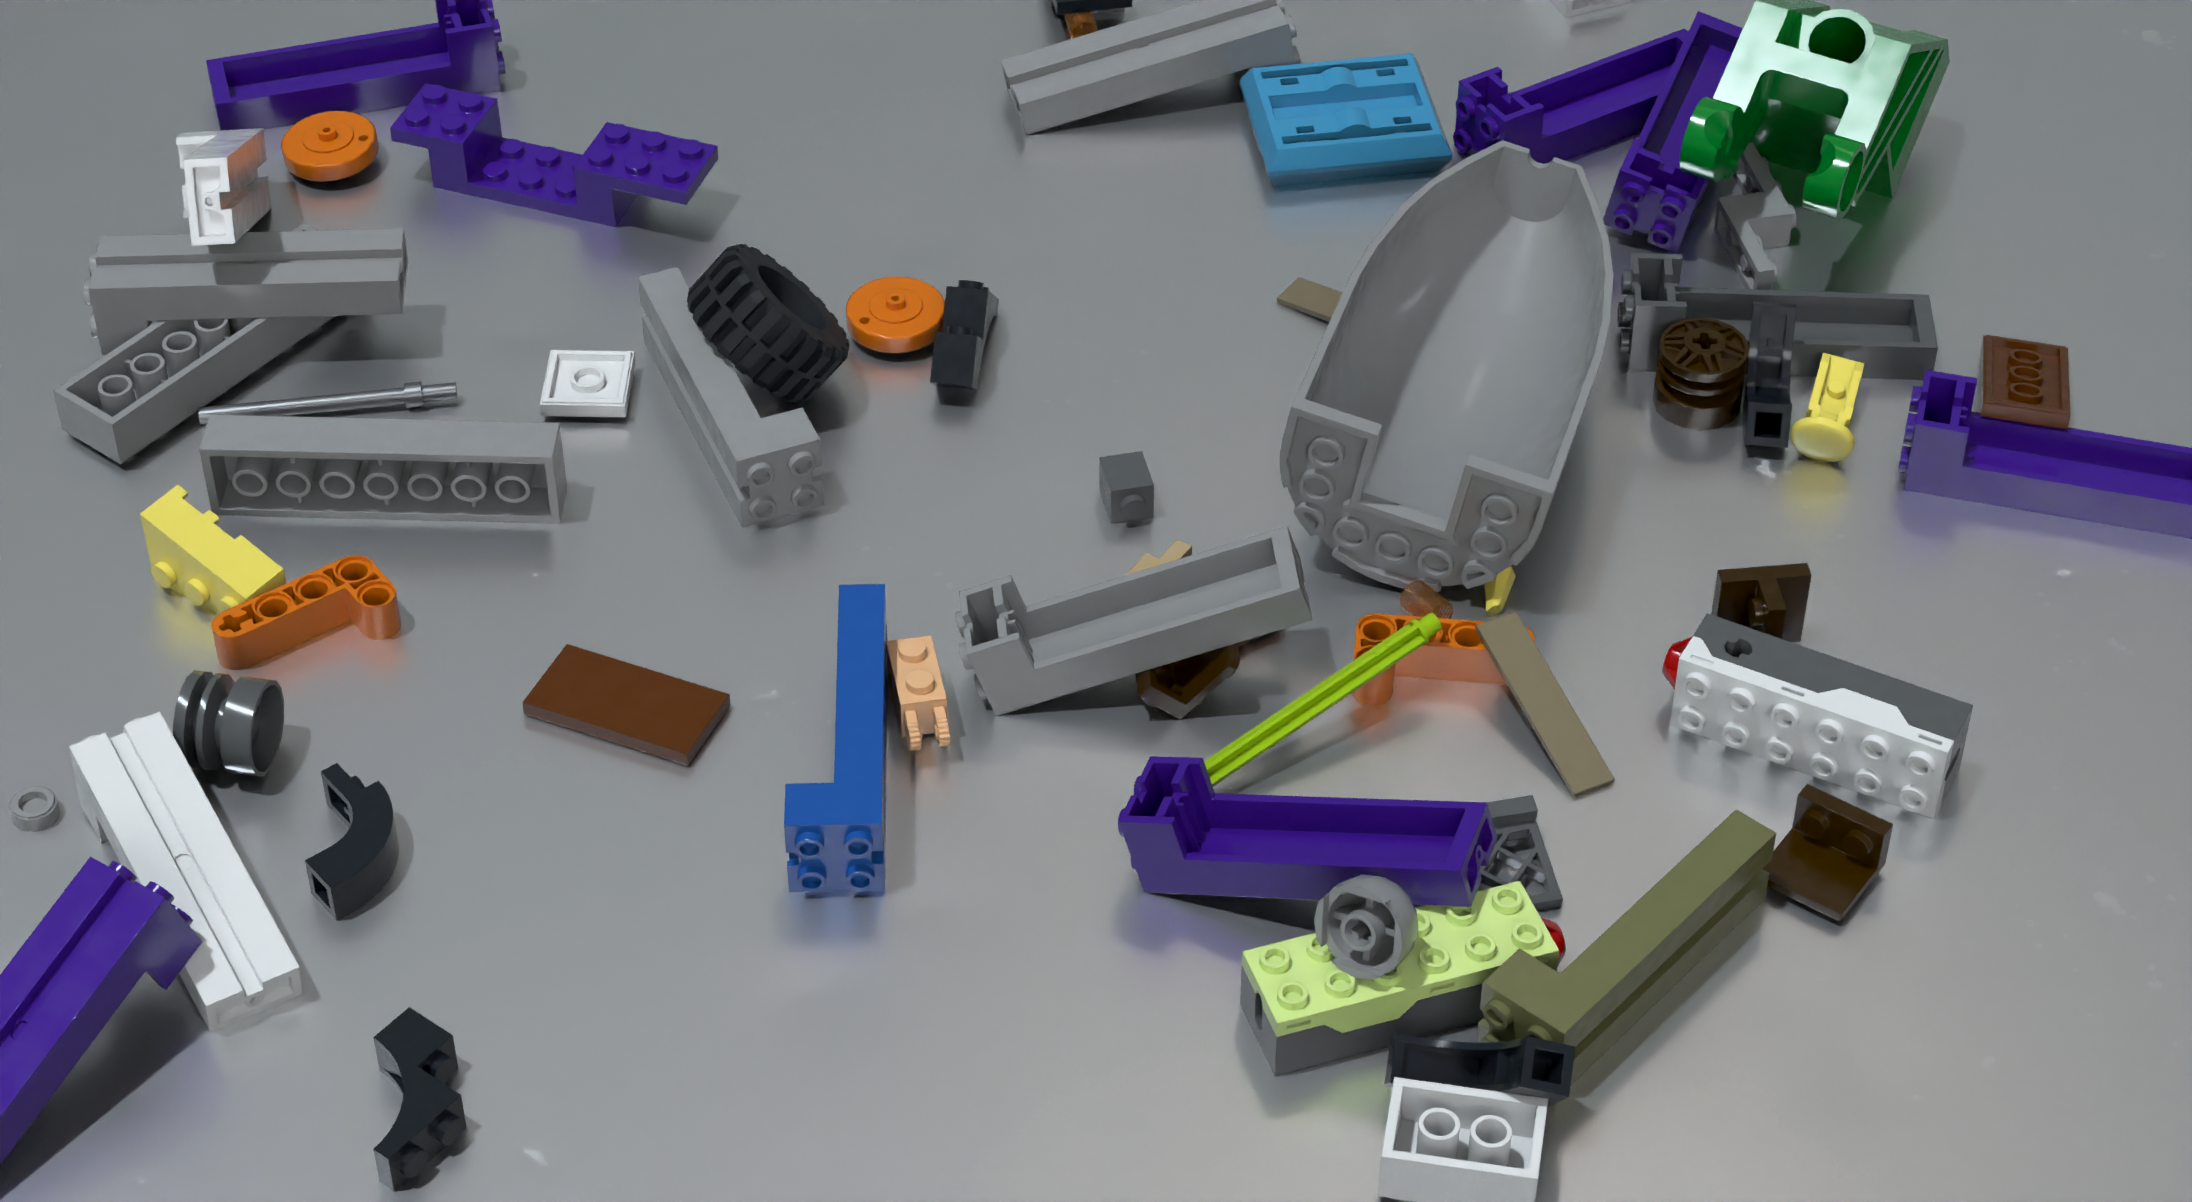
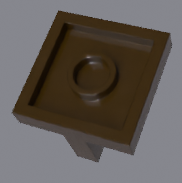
(1764, 598)

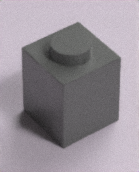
(1126, 487)

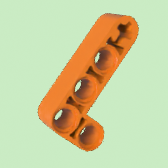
(305, 609)
(1451, 654)

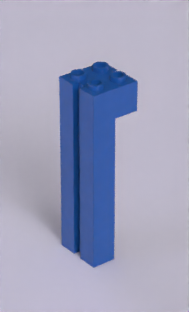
(840, 827)

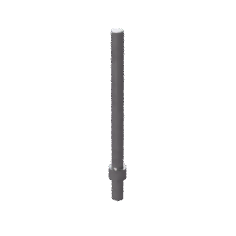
(412, 394)

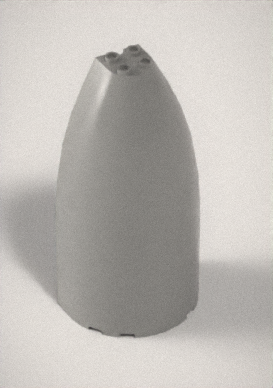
(1455, 374)

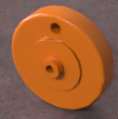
(329, 146)
(895, 314)

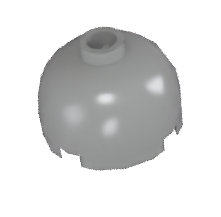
(1367, 925)

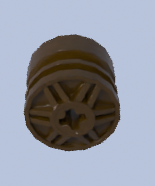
(1700, 373)

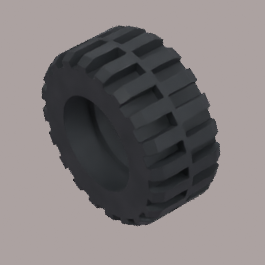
(767, 323)

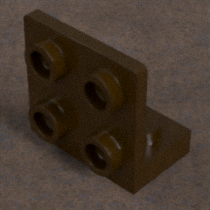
(1829, 853)

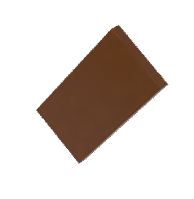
(2025, 382)
(626, 704)

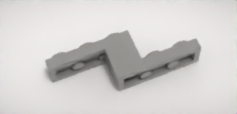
(1754, 221)

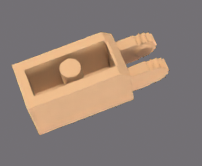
(917, 690)

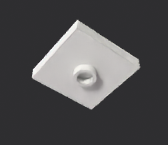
(587, 383)

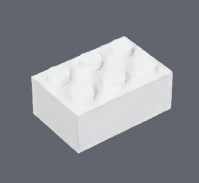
(1461, 1144)

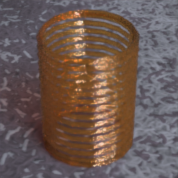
(1085, 21)
(1426, 603)

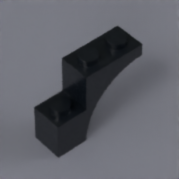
(963, 335)
(1515, 1066)
(432, 1116)

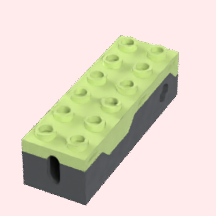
(1317, 1014)

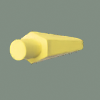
(1498, 591)

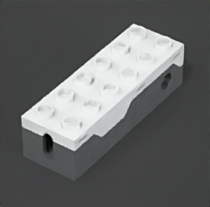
(1818, 714)

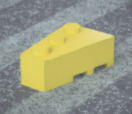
(201, 558)

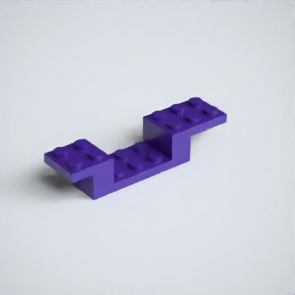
(594, 187)

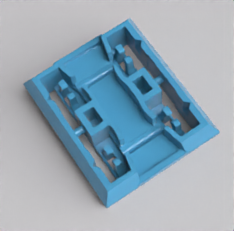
(1347, 118)

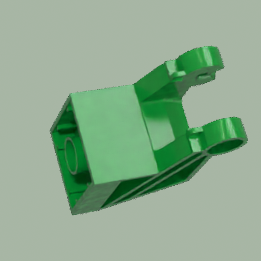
(1819, 98)

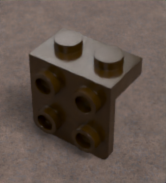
(1187, 682)

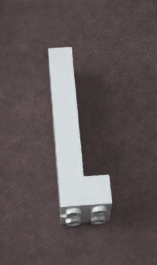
(222, 183)
(167, 833)

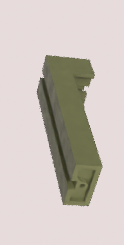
(1637, 955)

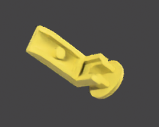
(1825, 430)

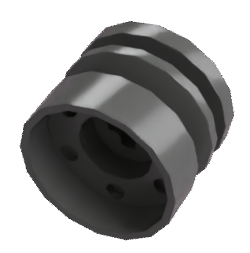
(229, 722)

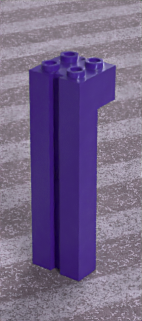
(361, 70)
(1569, 110)
(1650, 186)
(2040, 466)
(1297, 846)
(76, 977)

